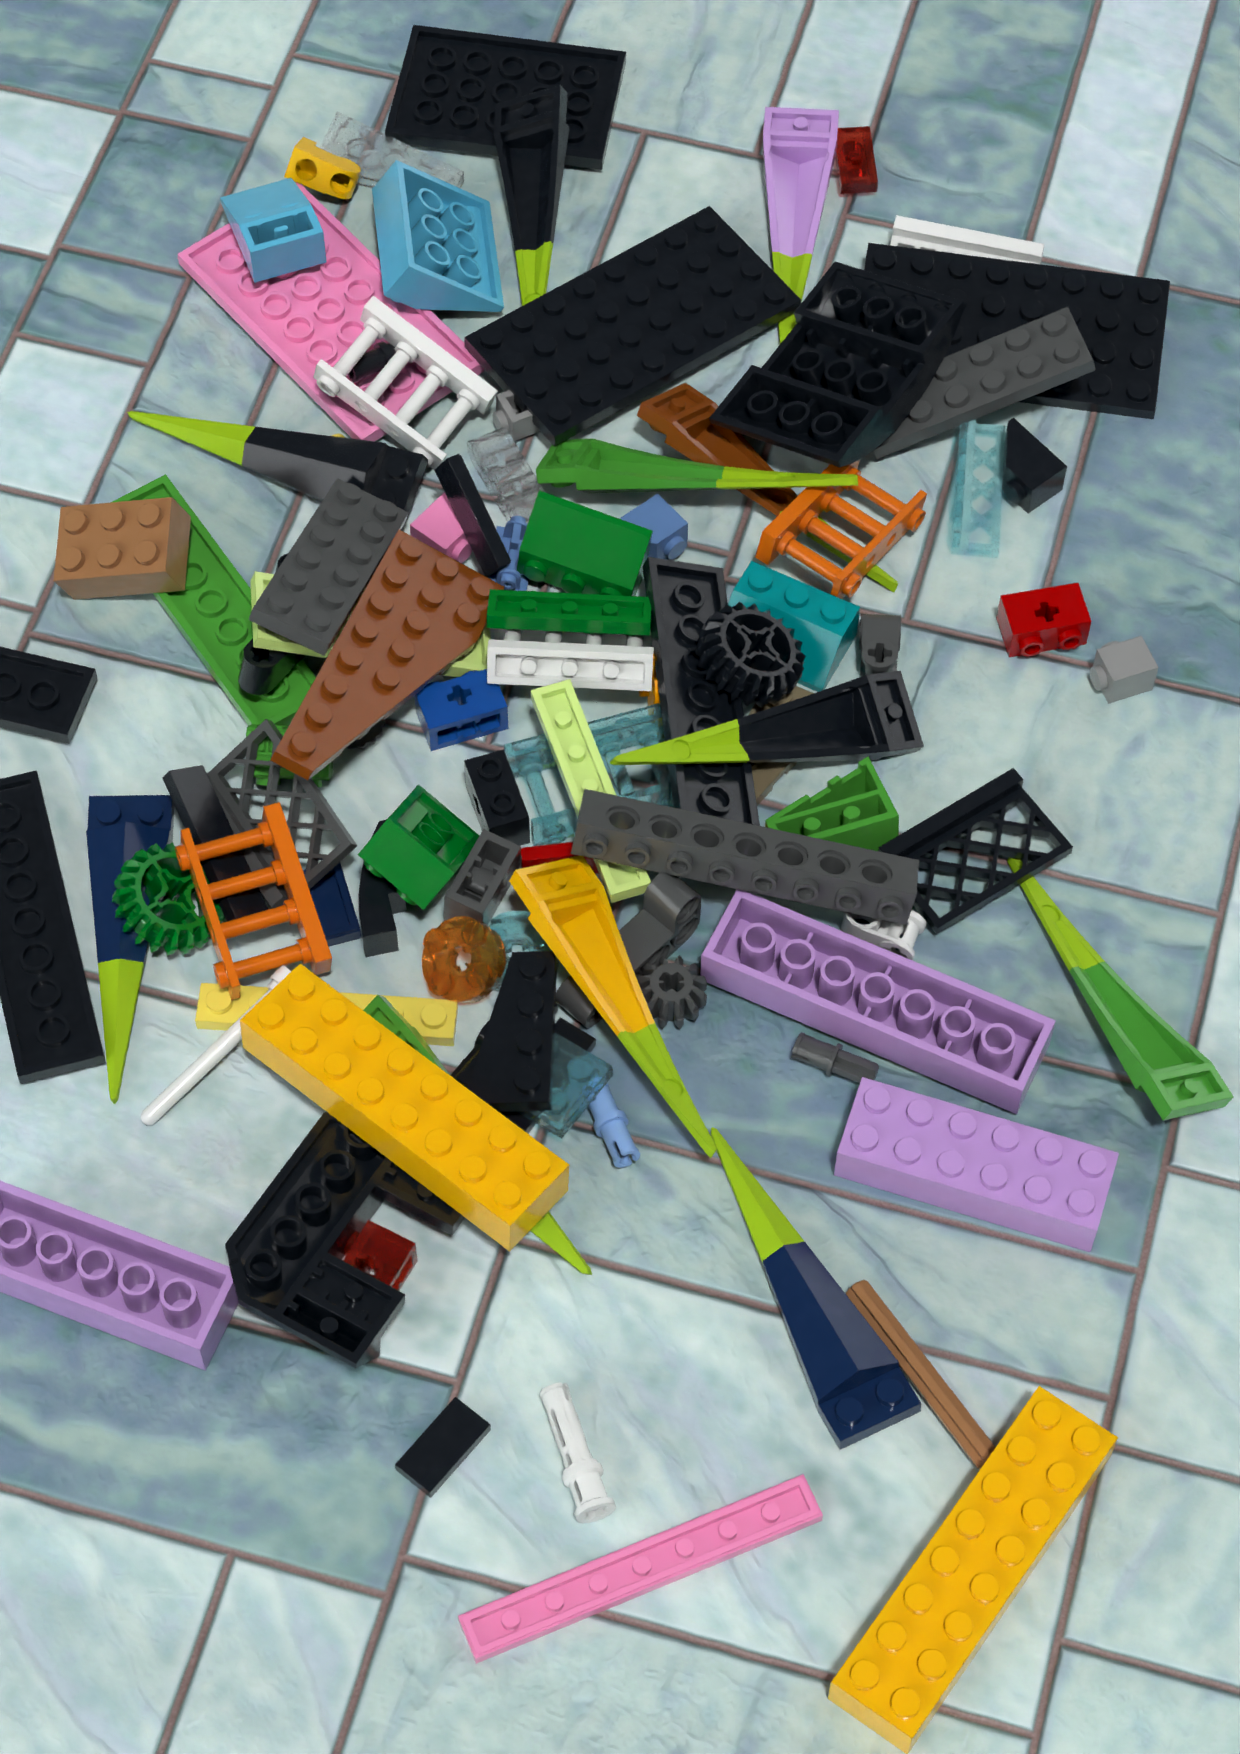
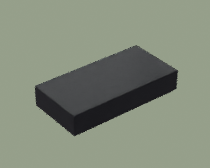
(442, 1447)

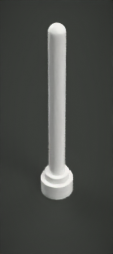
(203, 1063)

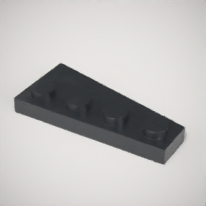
(518, 1045)

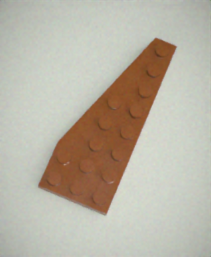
(402, 634)

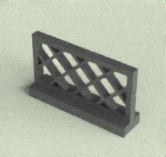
(240, 820)

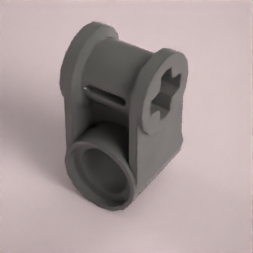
(879, 643)

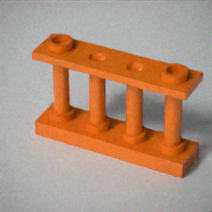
(803, 514)
(284, 871)

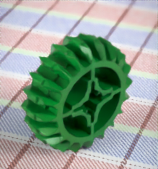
(165, 923)

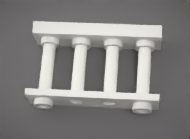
(410, 347)
(557, 656)

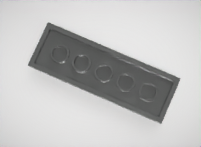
(994, 377)
(328, 567)

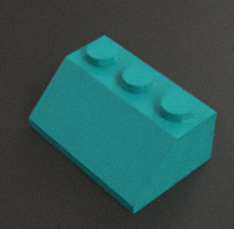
(819, 619)

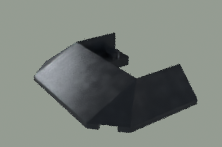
(295, 1236)

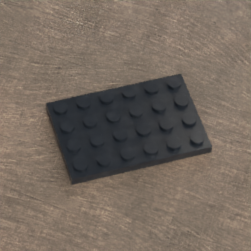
(458, 77)

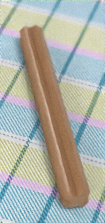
(922, 1373)

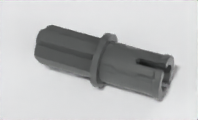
(833, 1059)

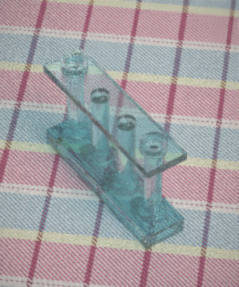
(611, 735)

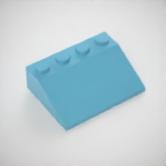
(435, 243)

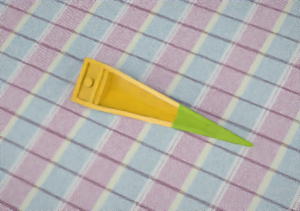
(579, 927)

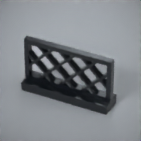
(962, 818)

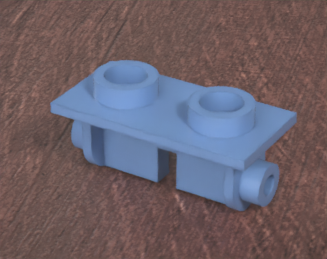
(512, 538)

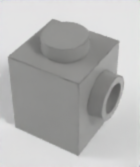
(1123, 669)

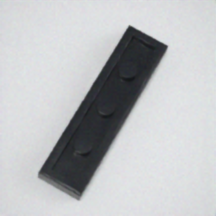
(207, 821)

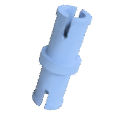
(612, 1127)

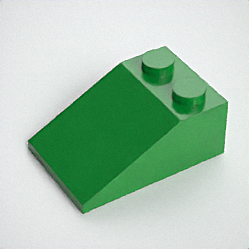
(419, 847)

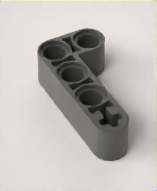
(659, 929)

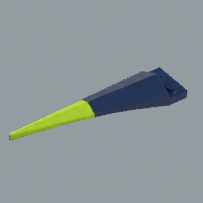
(114, 834)
(842, 1357)

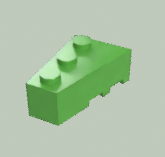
(847, 811)

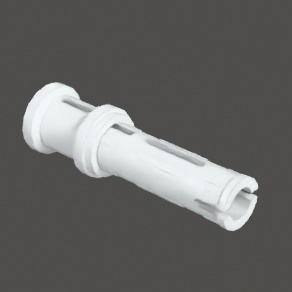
(581, 1471)

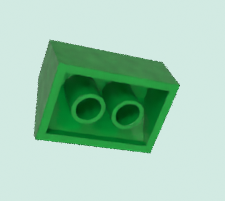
(582, 549)

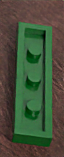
(569, 612)

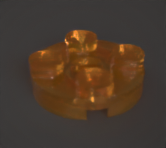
(441, 952)

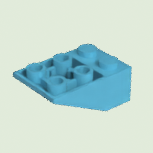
(275, 229)

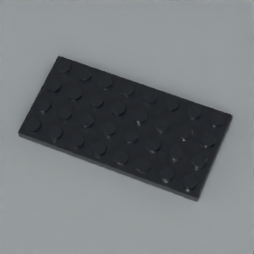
(1115, 313)
(632, 325)

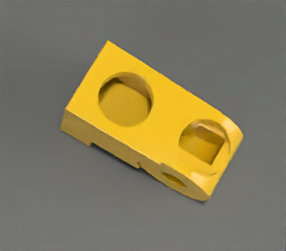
(322, 170)

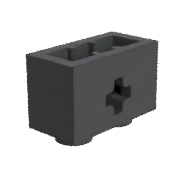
(482, 878)

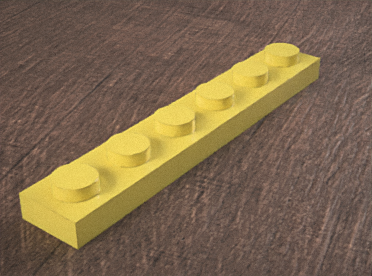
(431, 1017)

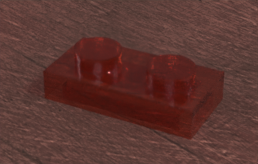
(856, 161)

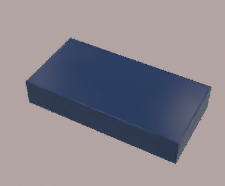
(335, 908)

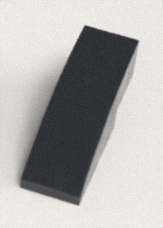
(376, 908)

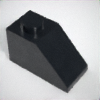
(1029, 469)

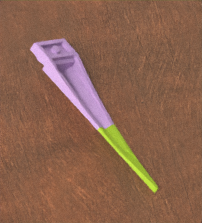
(798, 170)

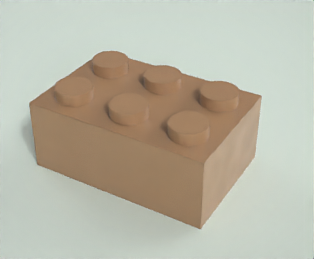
(122, 548)

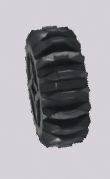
(750, 654)

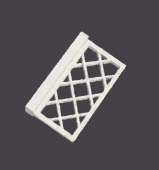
(957, 240)

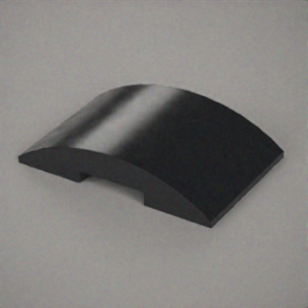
(845, 368)

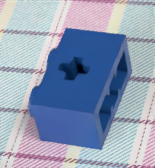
(460, 709)

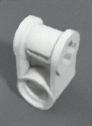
(886, 933)

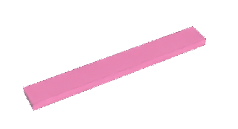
(639, 1568)

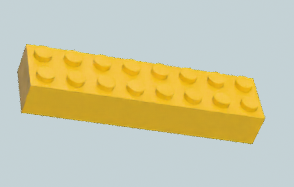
(405, 1106)
(971, 1570)

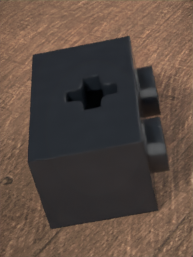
(497, 797)

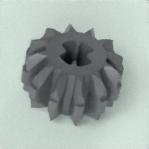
(673, 991)

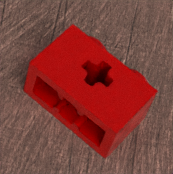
(1043, 620)

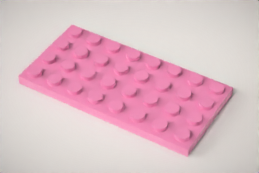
(317, 314)

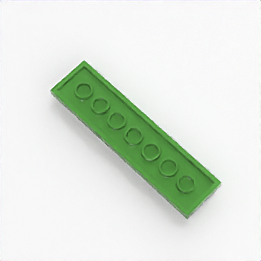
(216, 620)

